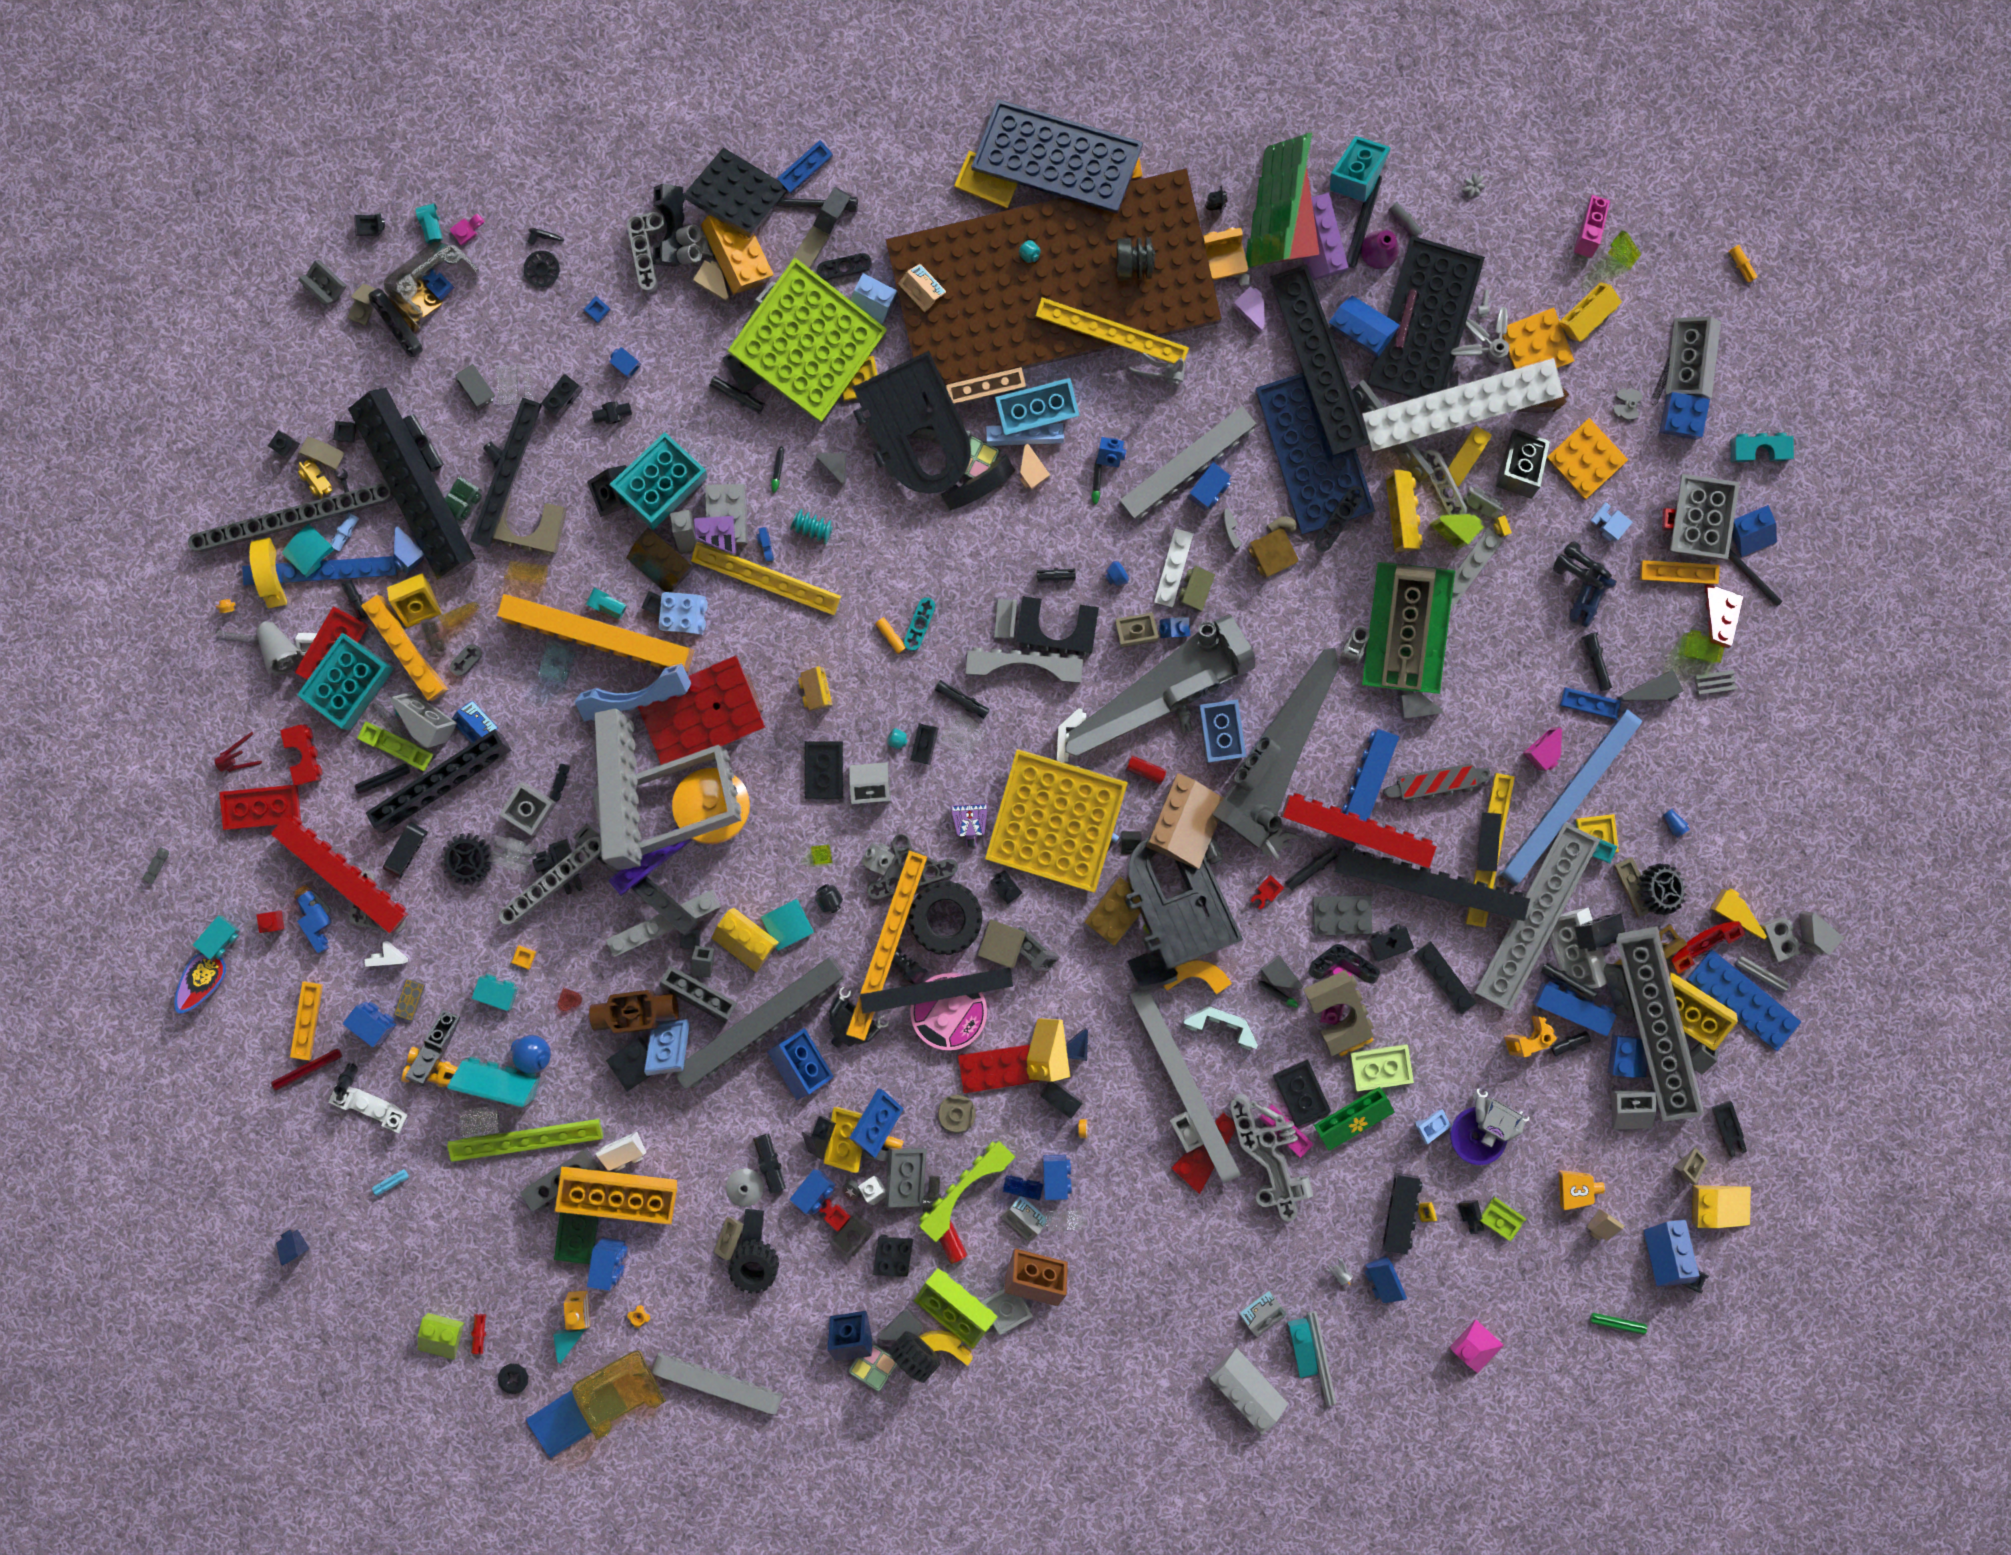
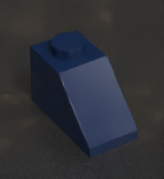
(291, 1246)

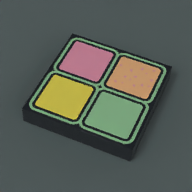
(980, 457)

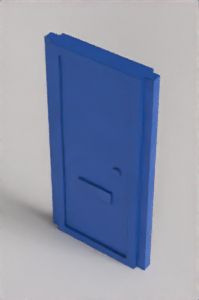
(559, 1424)

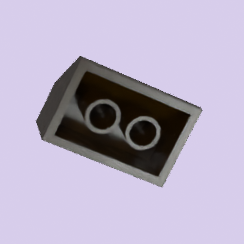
(659, 561)

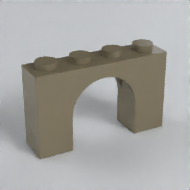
(545, 538)
(1341, 990)

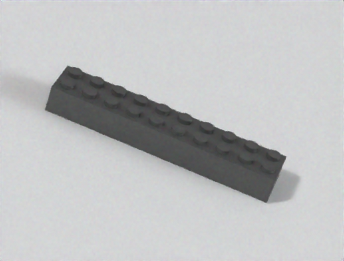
(764, 1018)

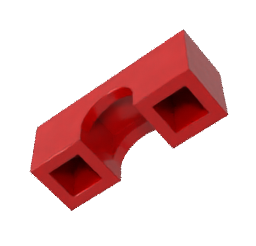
(307, 770)

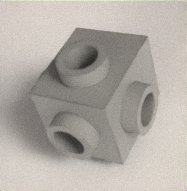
(878, 858)

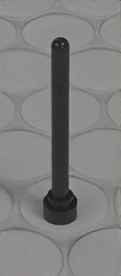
(816, 203)

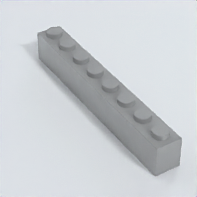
(1187, 463)

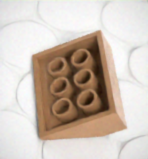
(1185, 822)

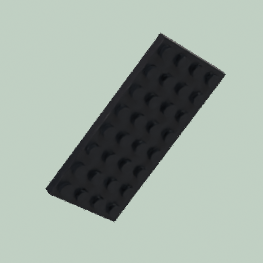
(1445, 292)

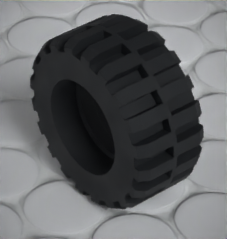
(919, 918)

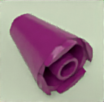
(1380, 249)

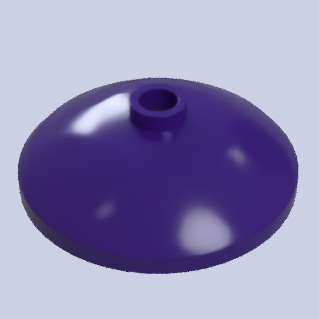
(1466, 1146)

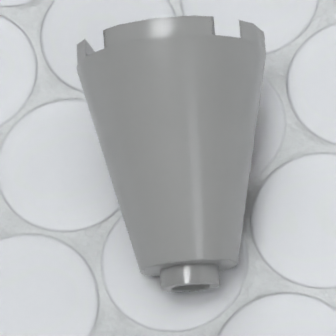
(277, 649)

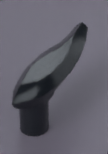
(542, 234)

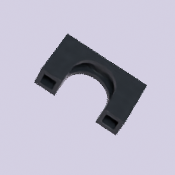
(1080, 640)

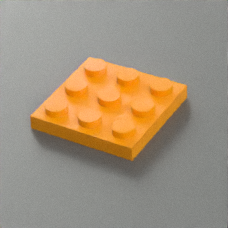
(1538, 340)
(1587, 458)

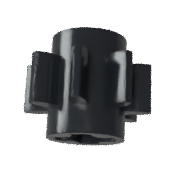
(543, 862)

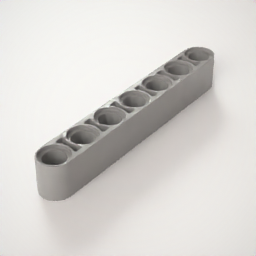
(545, 884)
(717, 1384)

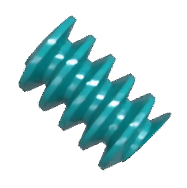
(812, 526)

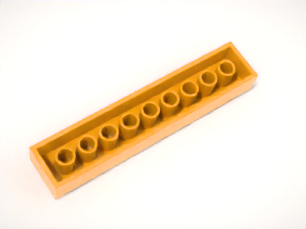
(593, 632)

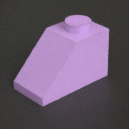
(1251, 307)

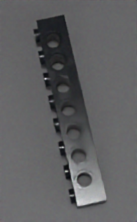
(438, 781)

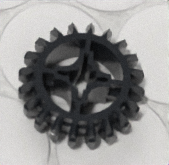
(455, 871)
(1655, 891)

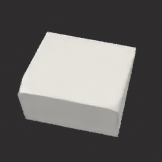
(304, 640)

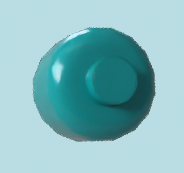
(1029, 251)
(897, 738)

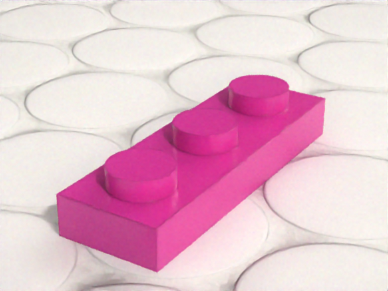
(1299, 1146)

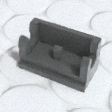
(475, 387)

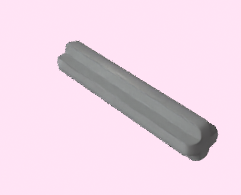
(1762, 974)

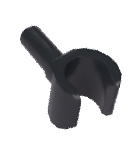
(343, 479)

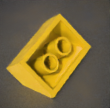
(744, 939)

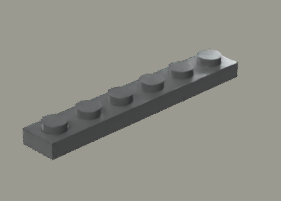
(1406, 451)

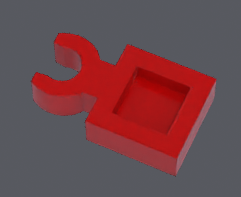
(1268, 889)
(836, 1215)

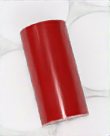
(1146, 769)
(952, 1245)

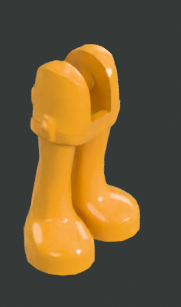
(439, 1078)

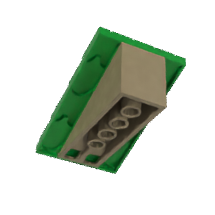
(1408, 627)

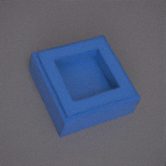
(597, 309)

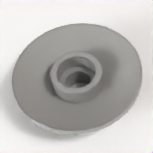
(751, 1180)

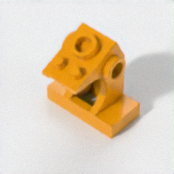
(1523, 1046)

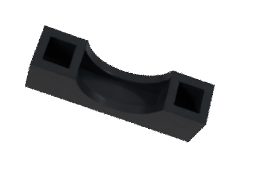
(669, 202)

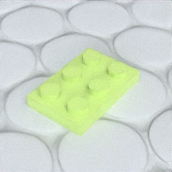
(1381, 1067)

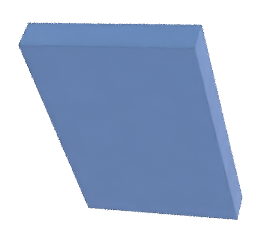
(667, 1047)

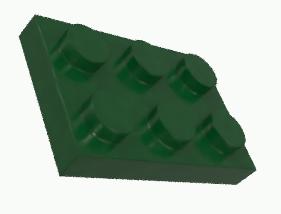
(576, 1238)

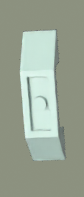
(1198, 1019)

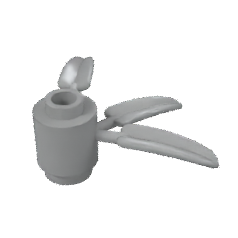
(1493, 354)
(1173, 372)

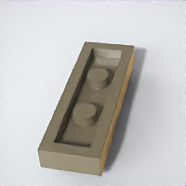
(1628, 874)

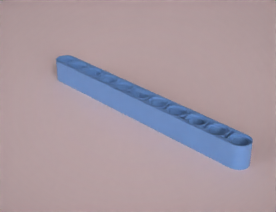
(1571, 798)

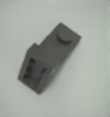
(1040, 956)

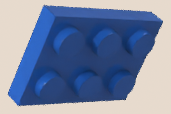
(876, 1123)

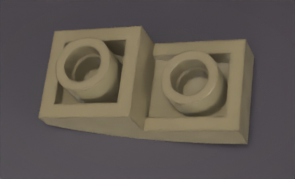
(321, 452)

